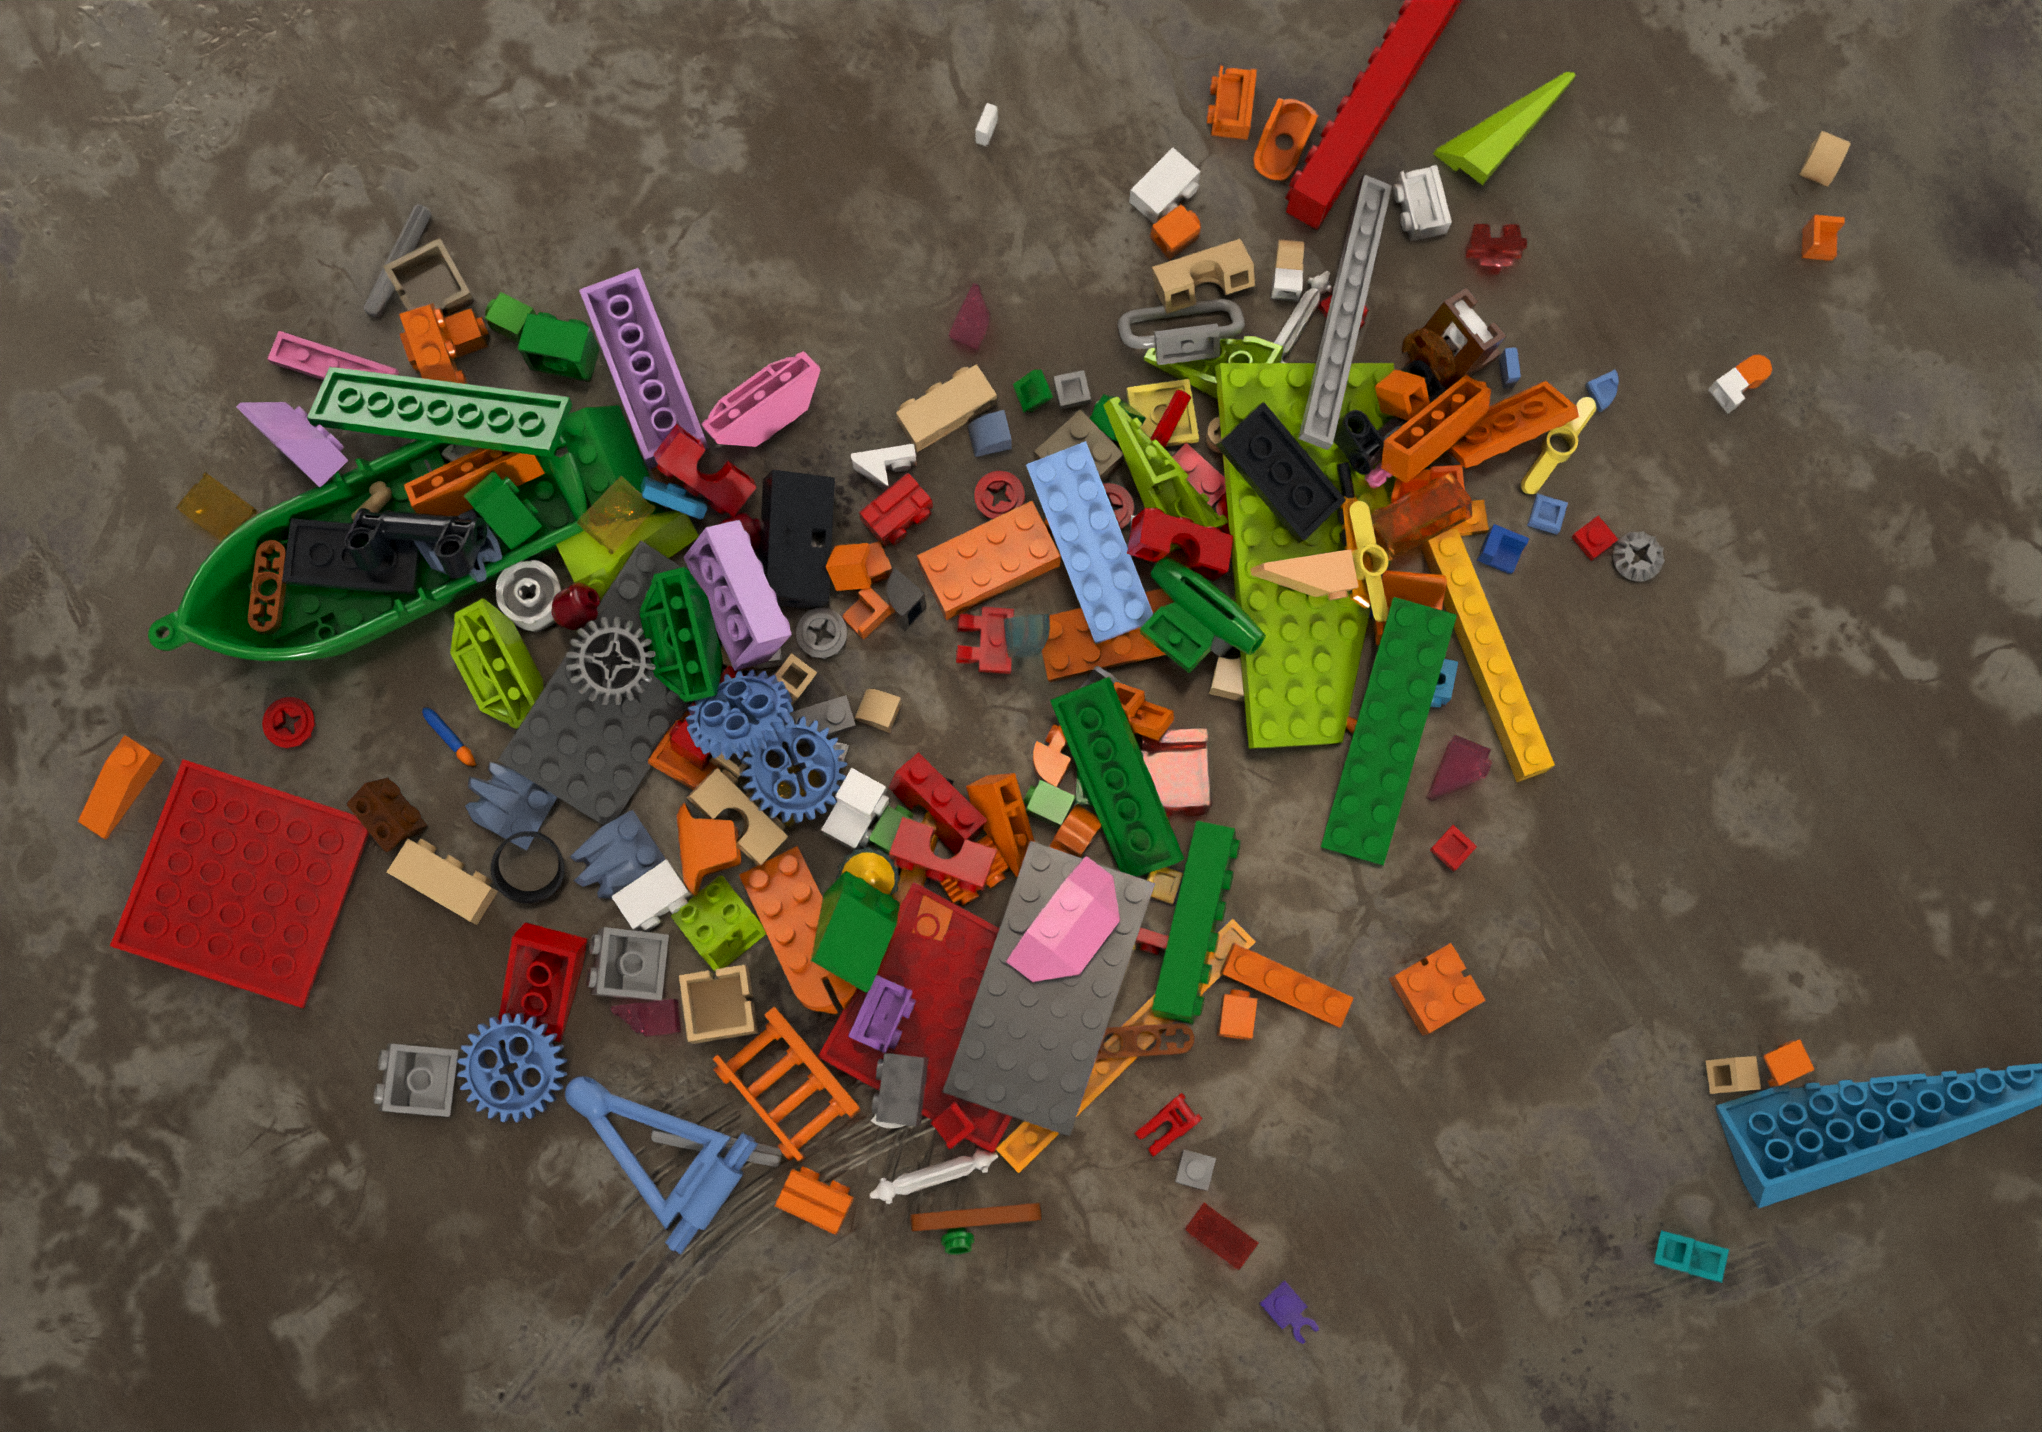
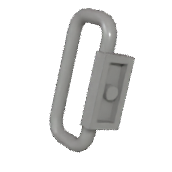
(1183, 343)

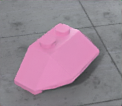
(764, 402)
(1069, 926)

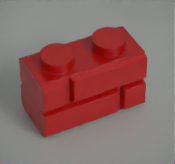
(897, 510)

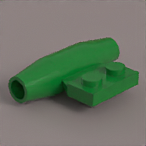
(1197, 615)

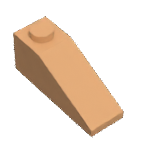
(1314, 575)

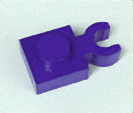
(1285, 1308)

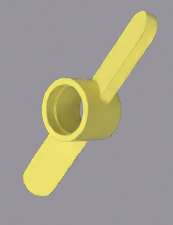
(1549, 457)
(1366, 543)

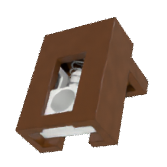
(1466, 335)

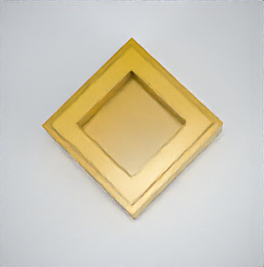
(1166, 884)

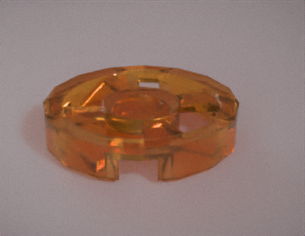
(1431, 353)

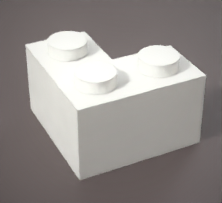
(856, 810)

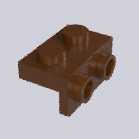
(386, 813)

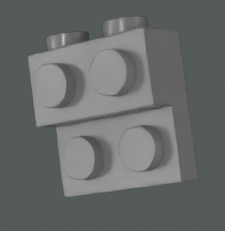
(628, 964)
(416, 1080)

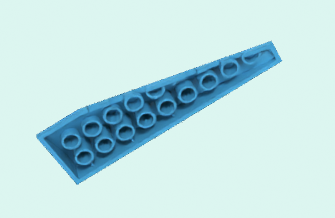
(1826, 1134)

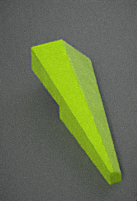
(1491, 141)
(1157, 475)

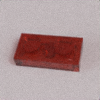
(1221, 1236)

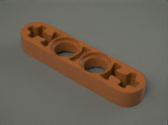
(1131, 1049)
(975, 1217)

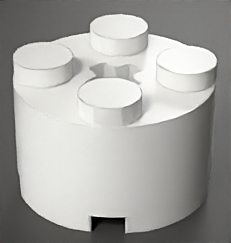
(516, 583)

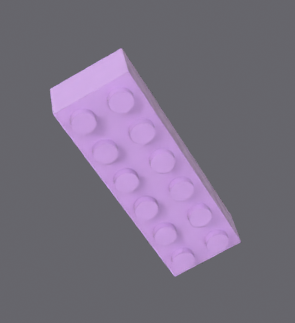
(640, 361)

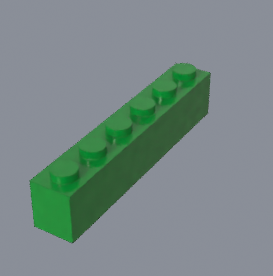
(1195, 923)

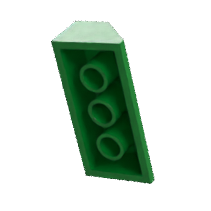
(604, 450)

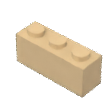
(946, 407)
(443, 880)

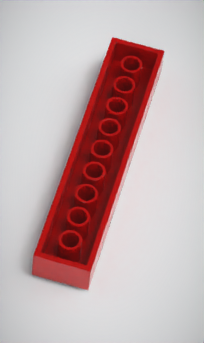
(1367, 108)

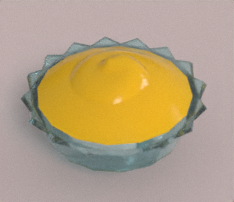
(872, 867)

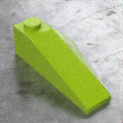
(1202, 372)
(597, 568)

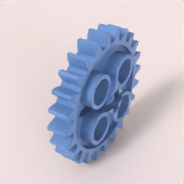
(740, 715)
(820, 759)
(484, 1079)

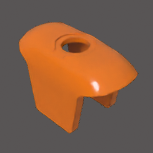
(1287, 118)
(705, 847)

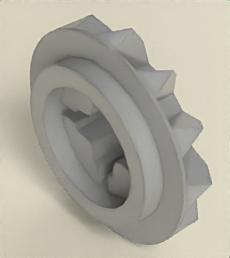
(1624, 556)
(817, 619)

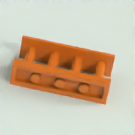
(818, 1079)

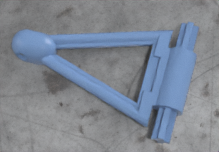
(702, 1186)

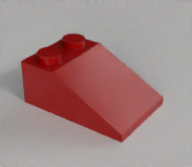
(542, 976)

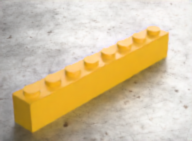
(1488, 657)

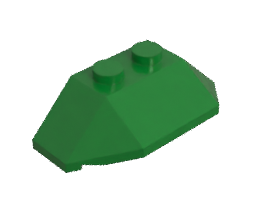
(682, 635)

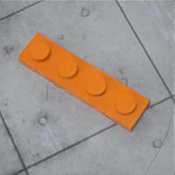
(1286, 985)

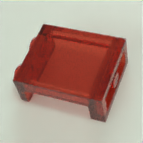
(1179, 770)

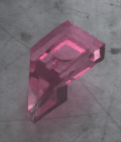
(972, 319)
(651, 1017)

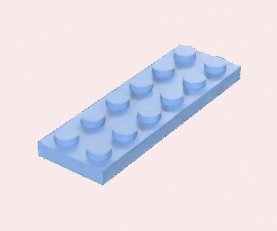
(1090, 542)

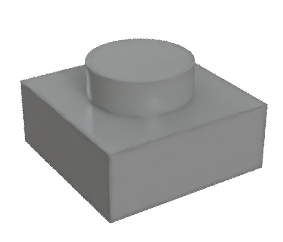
(1072, 389)
(1195, 1170)

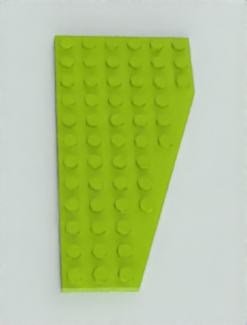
(1308, 665)

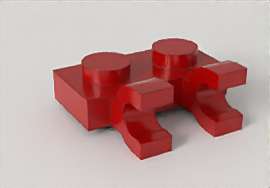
(992, 649)

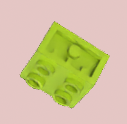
(719, 924)

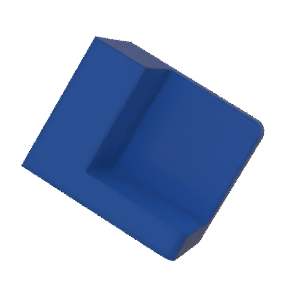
(1502, 549)

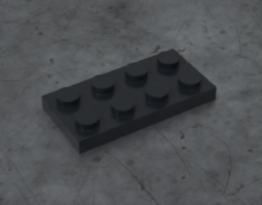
(1281, 472)
(320, 559)

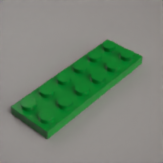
(1117, 778)

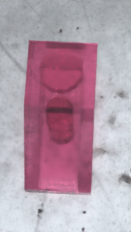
(1459, 767)

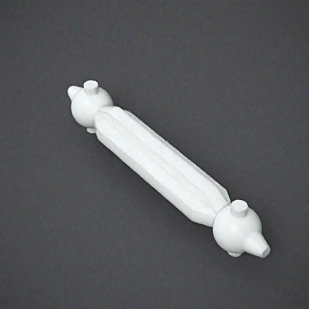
(1303, 312)
(933, 1175)

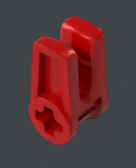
(1178, 1127)

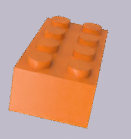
(989, 560)

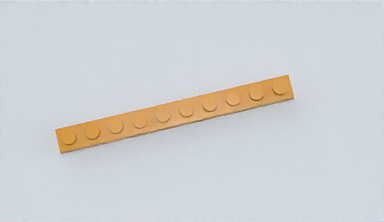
(1031, 1139)

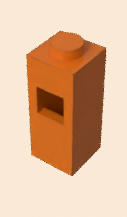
(464, 330)

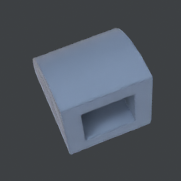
(990, 434)

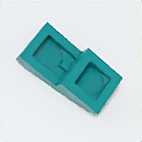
(1691, 1256)

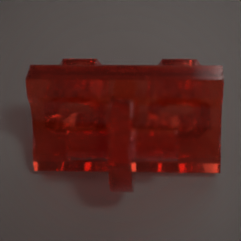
(1495, 251)

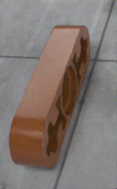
(258, 610)

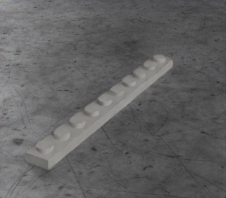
(1345, 313)

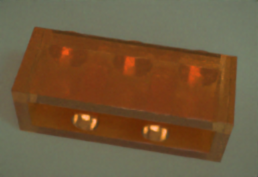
(1421, 515)

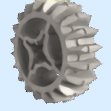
(612, 645)

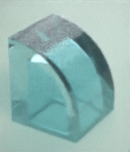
(1026, 634)

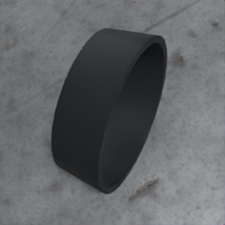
(526, 896)

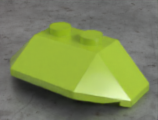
(495, 663)

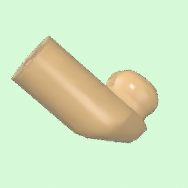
(379, 498)

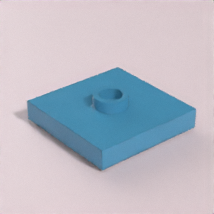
(673, 497)

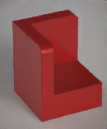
(954, 1124)

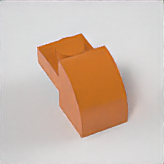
(1143, 716)
(1049, 761)
(1076, 832)

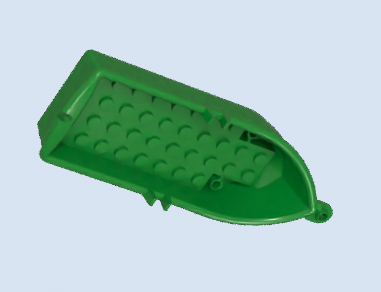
(333, 620)

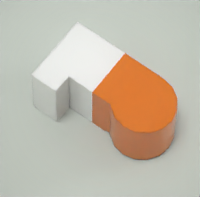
(1746, 375)

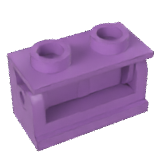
(881, 1015)

